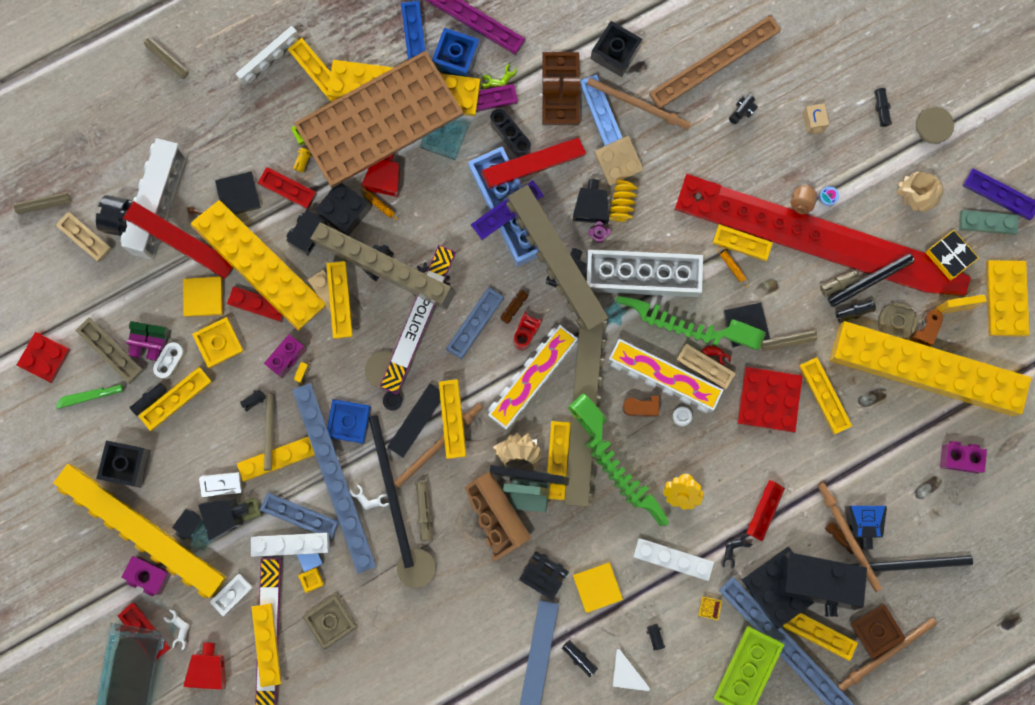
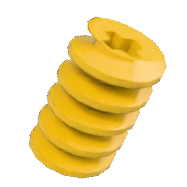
(622, 201)

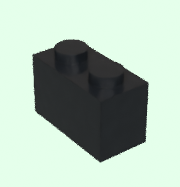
(300, 236)

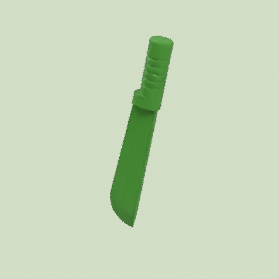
(89, 395)

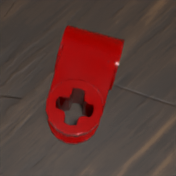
(527, 328)

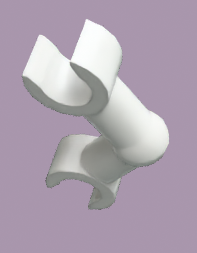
(369, 504)
(184, 627)

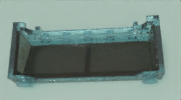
(128, 665)

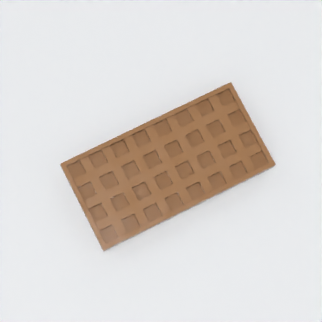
(378, 119)

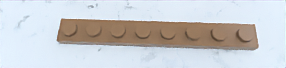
(714, 62)

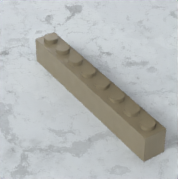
(556, 258)
(383, 266)

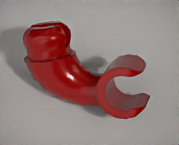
(714, 350)

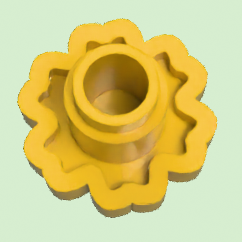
(683, 492)

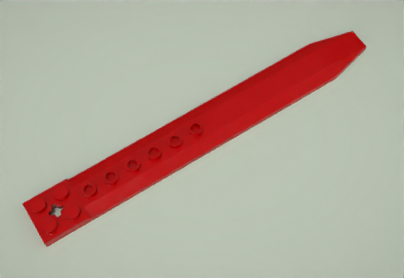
(813, 236)

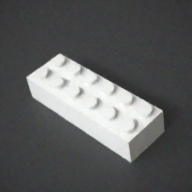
(155, 194)
(644, 273)

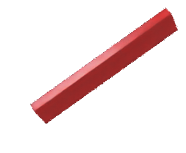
(533, 163)
(177, 239)

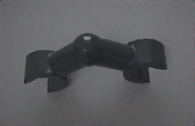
(730, 545)

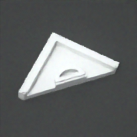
(625, 674)

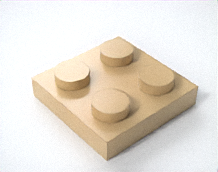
(618, 160)

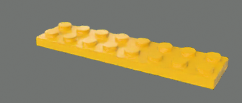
(350, 75)
(258, 265)

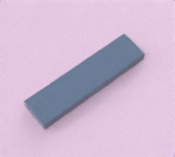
(475, 323)
(299, 515)

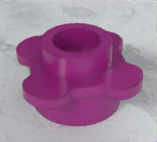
(594, 232)

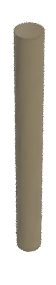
(268, 432)

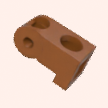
(930, 327)
(633, 407)

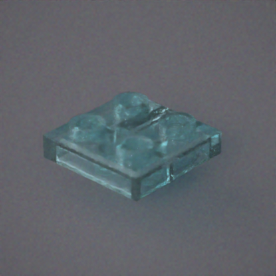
(446, 140)

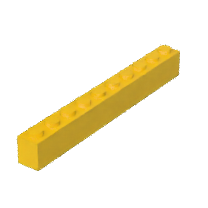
(140, 530)

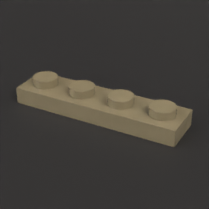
(109, 350)

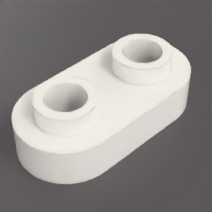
(169, 361)

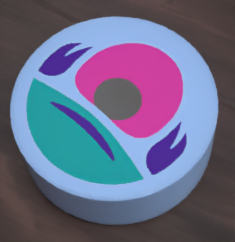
(829, 196)

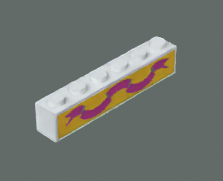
(665, 376)
(532, 378)

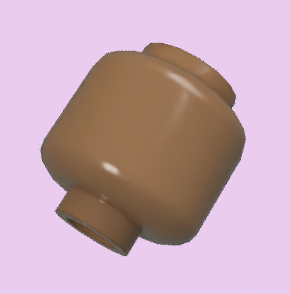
(804, 199)

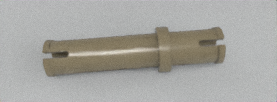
(424, 511)

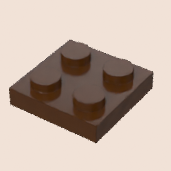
(877, 631)

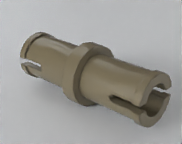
(839, 283)

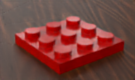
(769, 399)

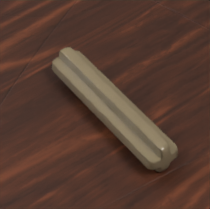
(166, 58)
(42, 203)
(789, 340)

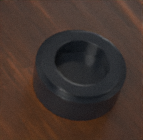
(392, 401)

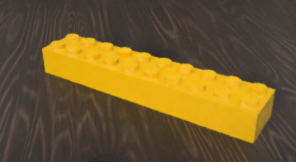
(930, 369)

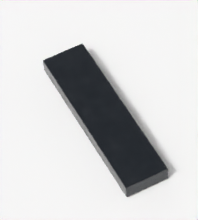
(415, 421)
(529, 475)

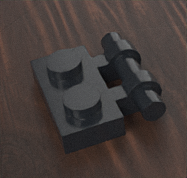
(541, 581)

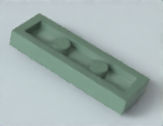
(988, 222)

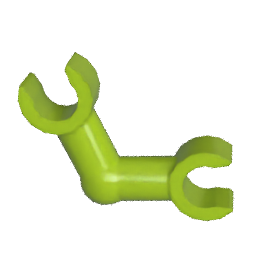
(498, 83)

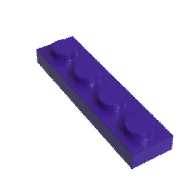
(1000, 194)
(499, 215)

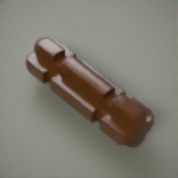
(514, 306)
(837, 533)

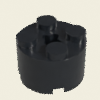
(111, 215)

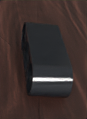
(509, 125)

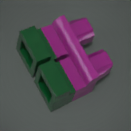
(147, 337)

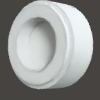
(682, 416)

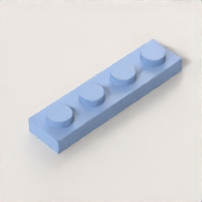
(600, 112)

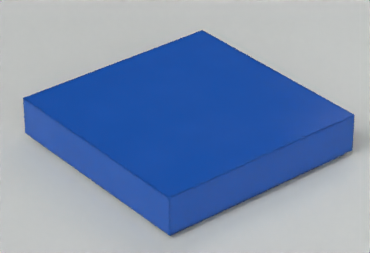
(348, 421)

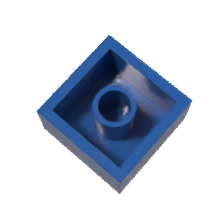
(455, 53)

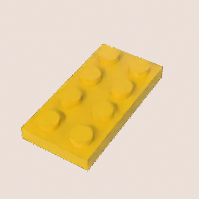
(1007, 298)

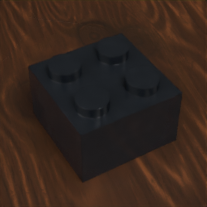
(616, 48)
(343, 209)
(123, 464)

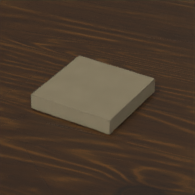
(329, 622)

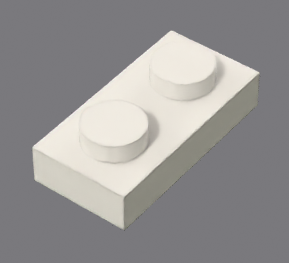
(220, 484)
(231, 595)

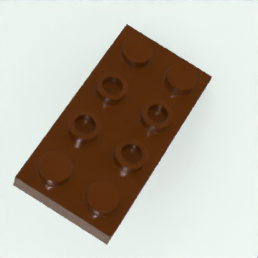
(560, 88)

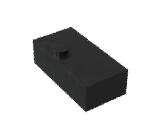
(823, 581)

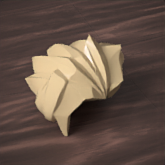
(920, 191)
(517, 449)

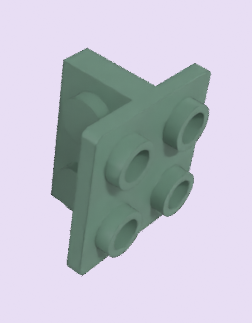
(528, 494)

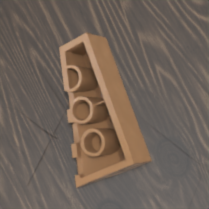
(496, 516)

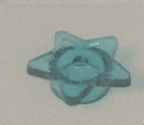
(614, 309)
(197, 536)

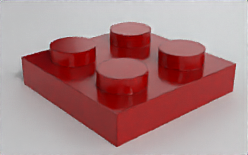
(43, 357)

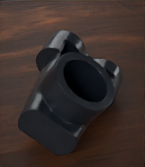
(745, 107)

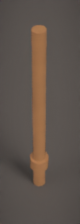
(671, 118)
(467, 419)
(831, 502)
(856, 676)

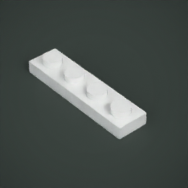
(269, 54)
(290, 544)
(673, 559)

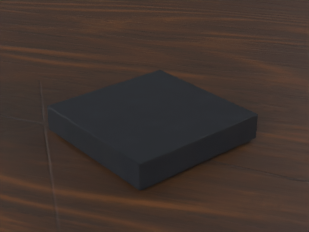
(238, 193)
(750, 315)

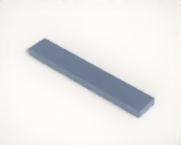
(539, 653)

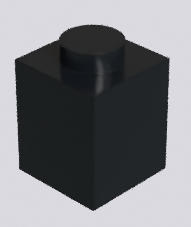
(187, 524)

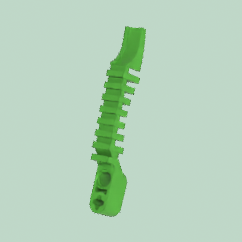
(736, 332)
(592, 421)

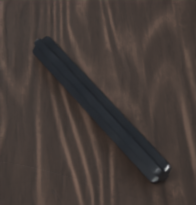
(871, 280)

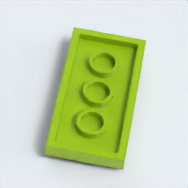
(749, 669)

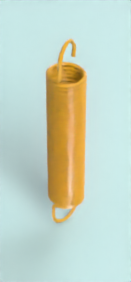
(379, 204)
(733, 266)

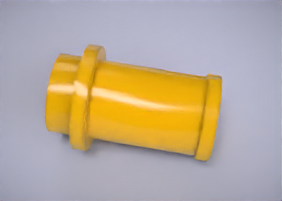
(302, 159)

